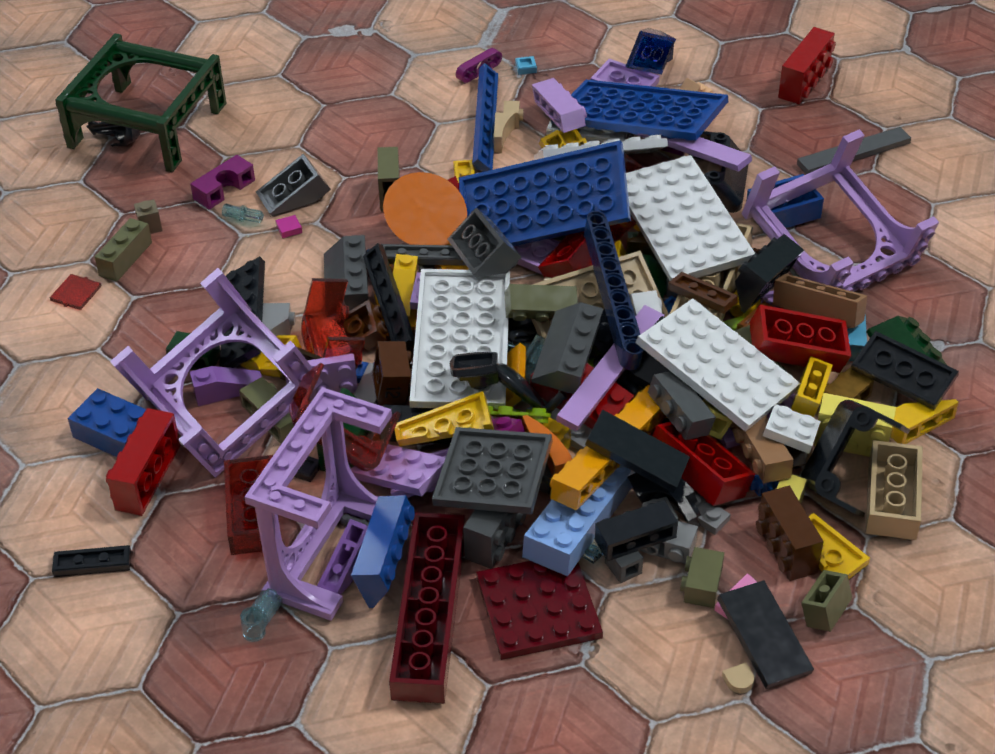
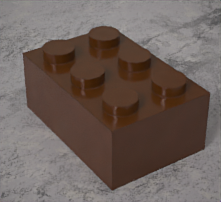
(789, 533)

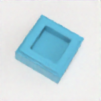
(525, 65)

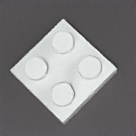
(791, 428)

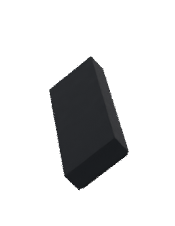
(91, 561)

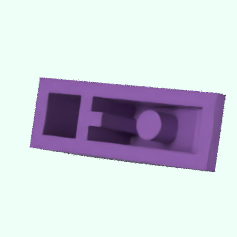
(220, 383)
(339, 569)

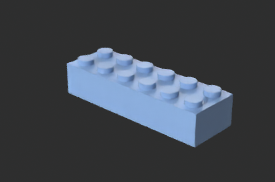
(563, 534)

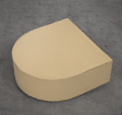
(739, 678)

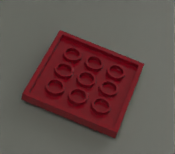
(537, 608)

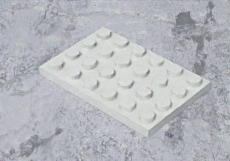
(632, 145)
(718, 364)

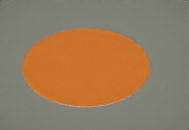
(423, 209)

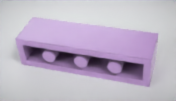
(559, 105)

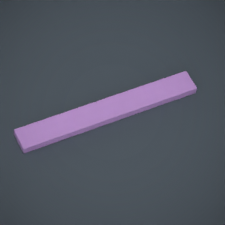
(710, 151)
(600, 379)

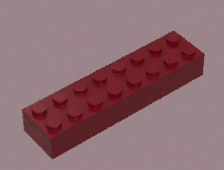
(428, 609)

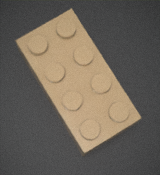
(894, 490)

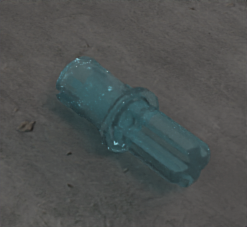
(242, 213)

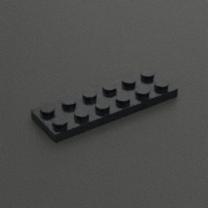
(250, 285)

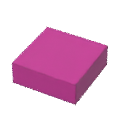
(288, 226)

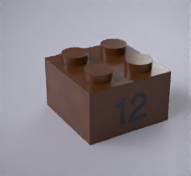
(392, 373)

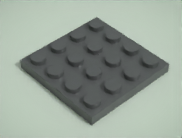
(493, 470)

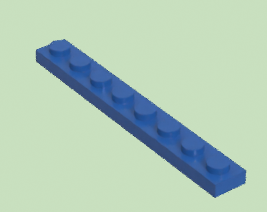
(485, 119)

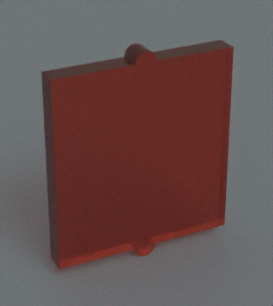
(75, 291)

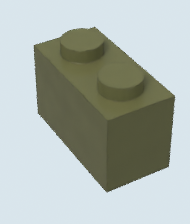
(703, 577)
(827, 600)

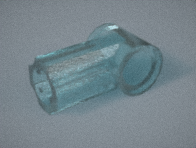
(256, 617)

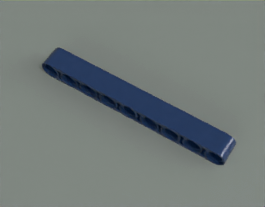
(613, 290)

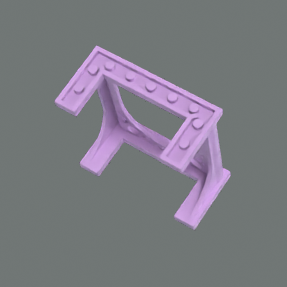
(904, 241)
(153, 382)
(340, 495)

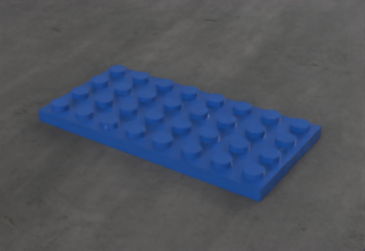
(648, 109)
(551, 193)

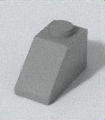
(278, 318)

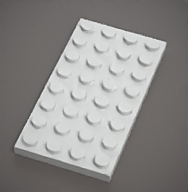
(685, 219)
(453, 318)

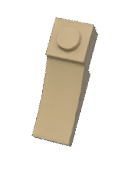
(506, 123)

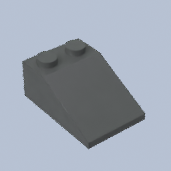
(293, 187)

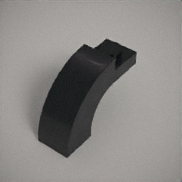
(682, 497)

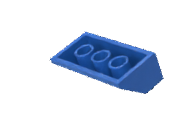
(382, 547)

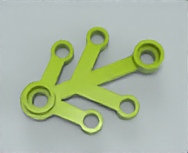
(536, 413)

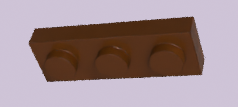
(703, 292)

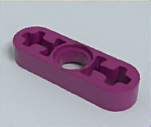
(468, 70)

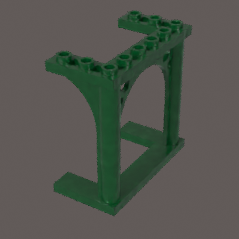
(118, 59)

